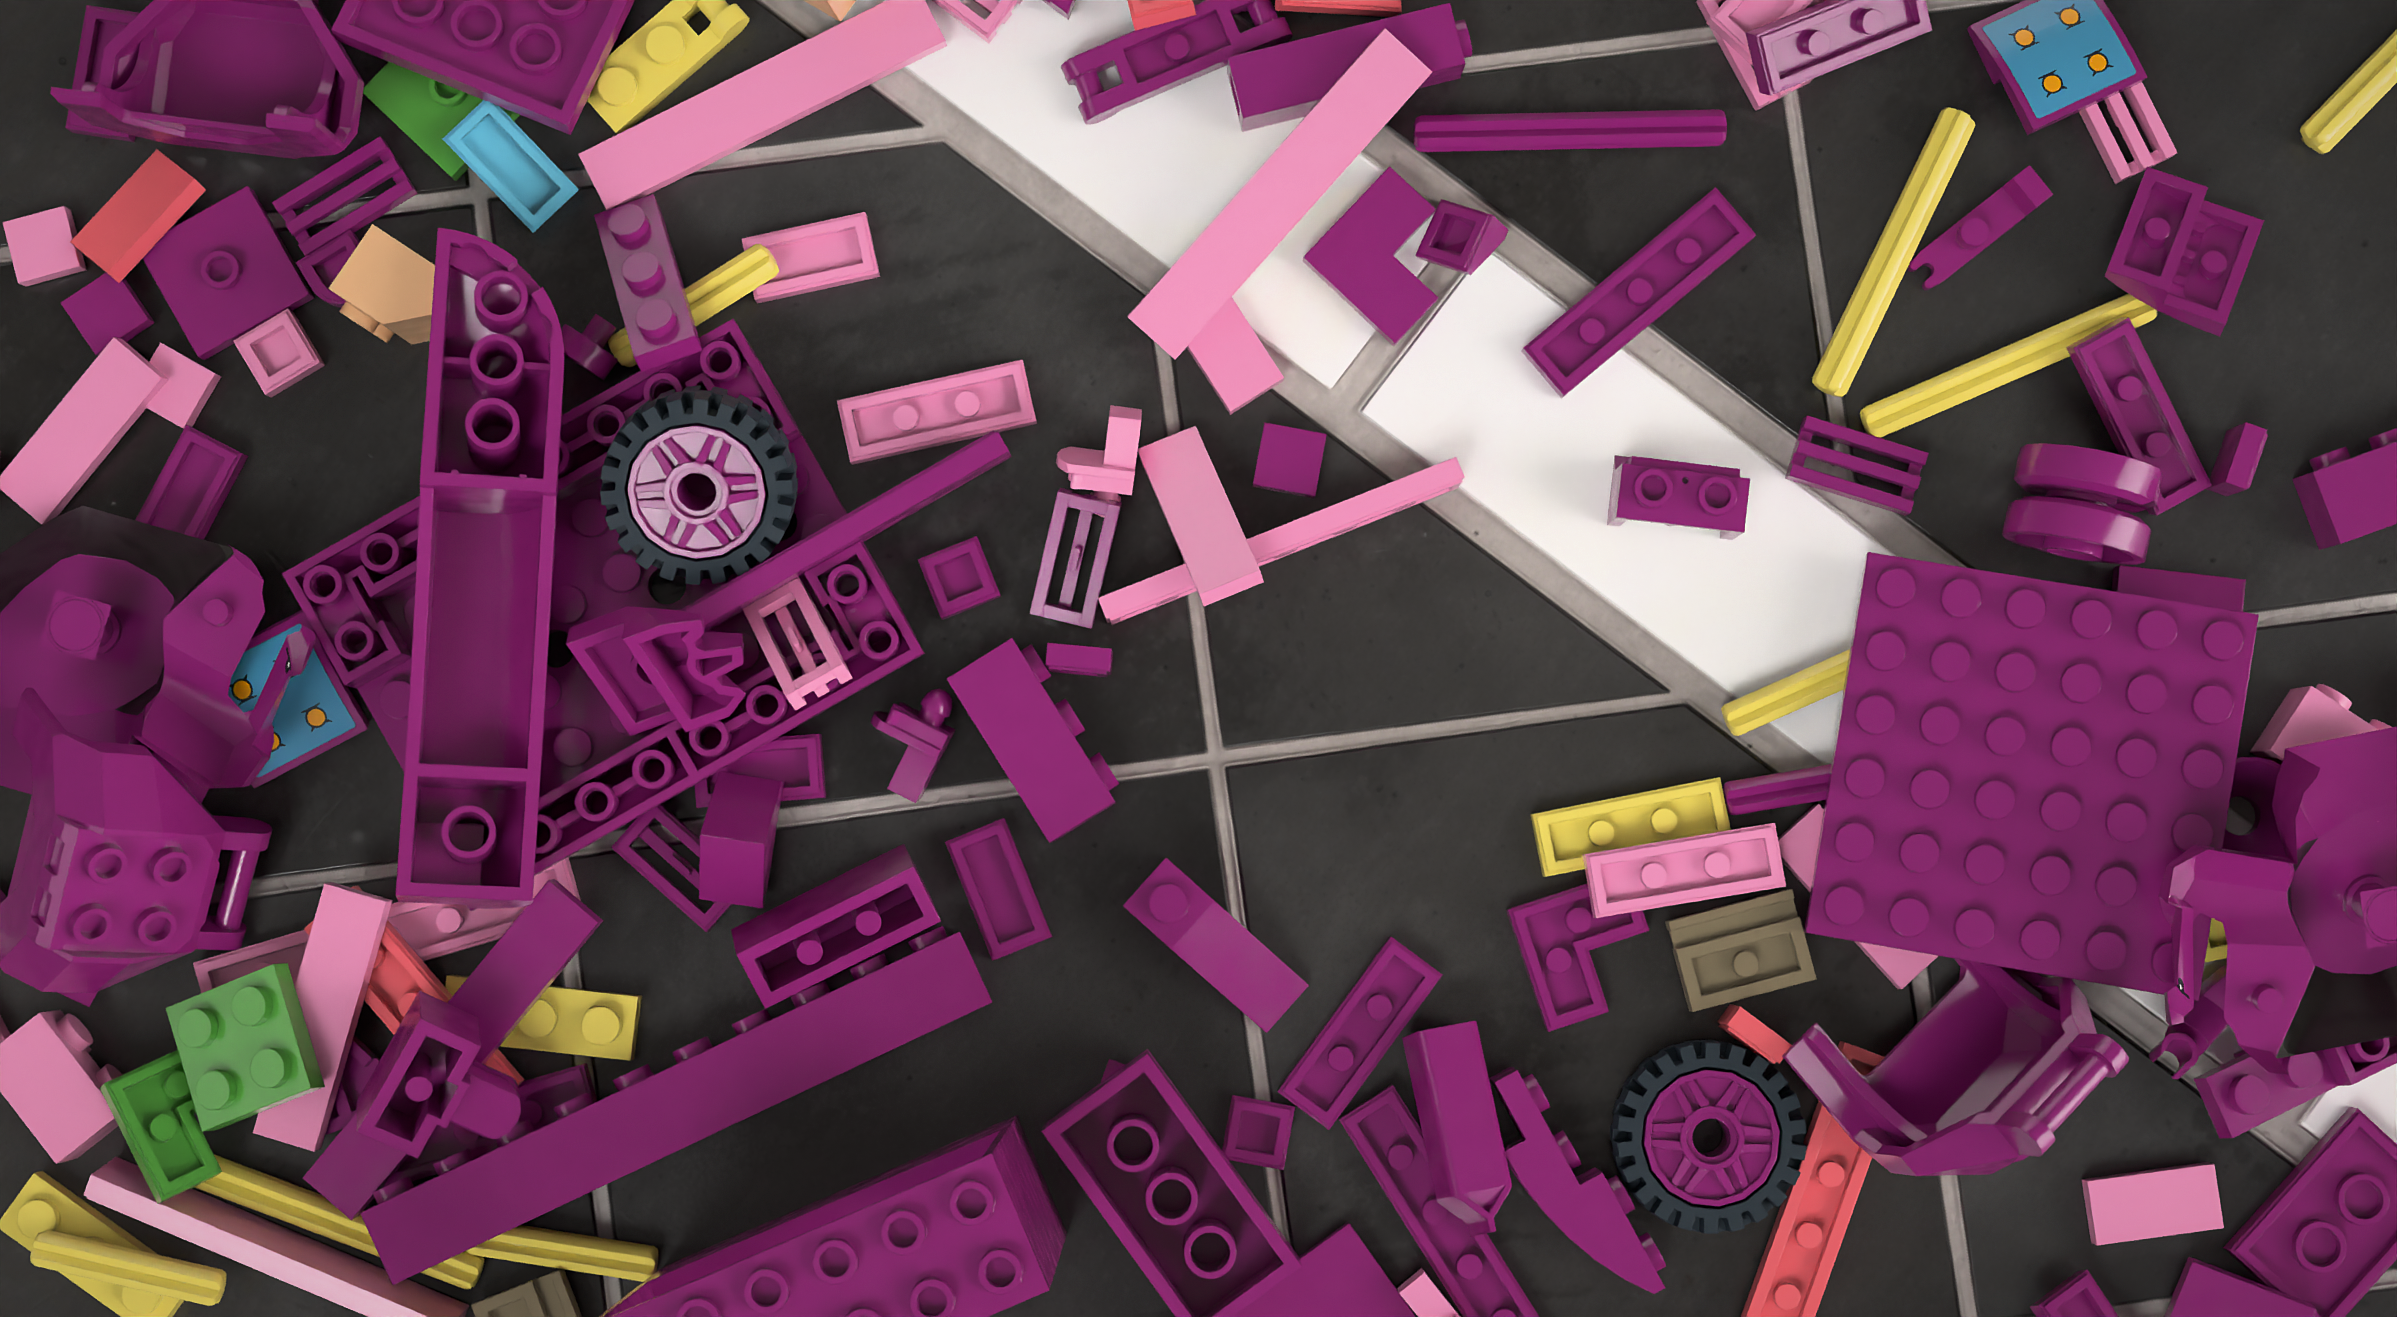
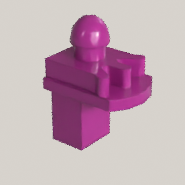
(925, 737)

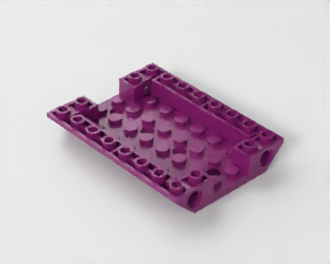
(591, 768)

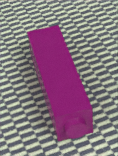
(1295, 75)

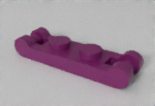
(1170, 54)

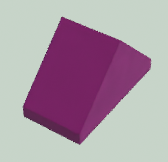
(739, 839)

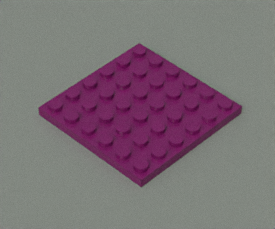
(2026, 770)

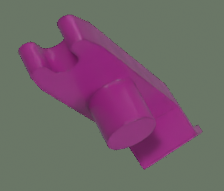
(1981, 227)

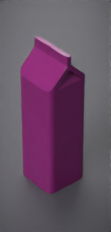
(1459, 1122)

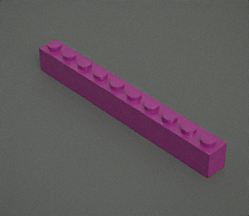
(675, 1107)

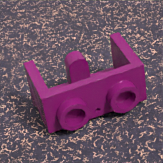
(1678, 495)

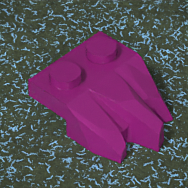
(659, 666)

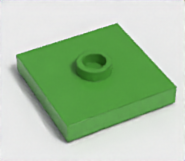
(424, 111)

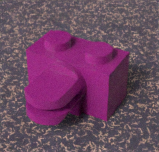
(434, 1080)

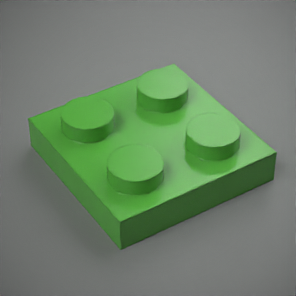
(245, 1047)

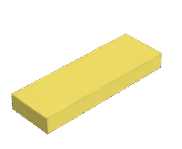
(1627, 821)

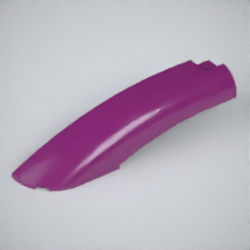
(481, 582)

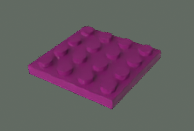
(512, 53)

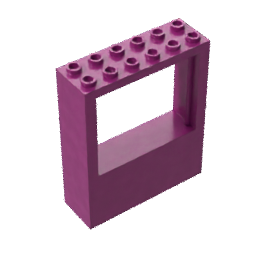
(925, 1239)

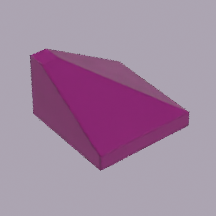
(1460, 237)

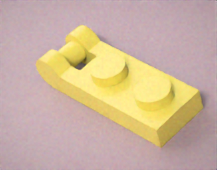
(661, 59)

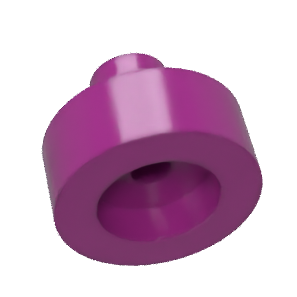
(587, 348)

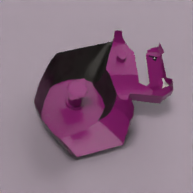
(137, 645)
(2305, 930)

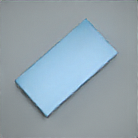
(510, 164)

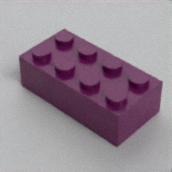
(1171, 1193)

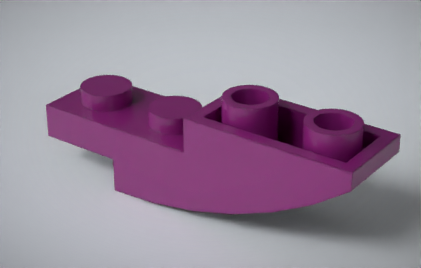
(2246, 1095)
(1584, 1206)

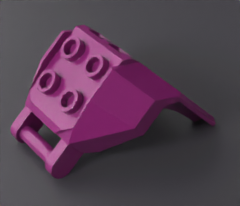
(227, 79)
(115, 864)
(1972, 1079)

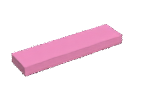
(331, 998)

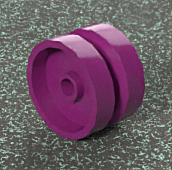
(2082, 503)

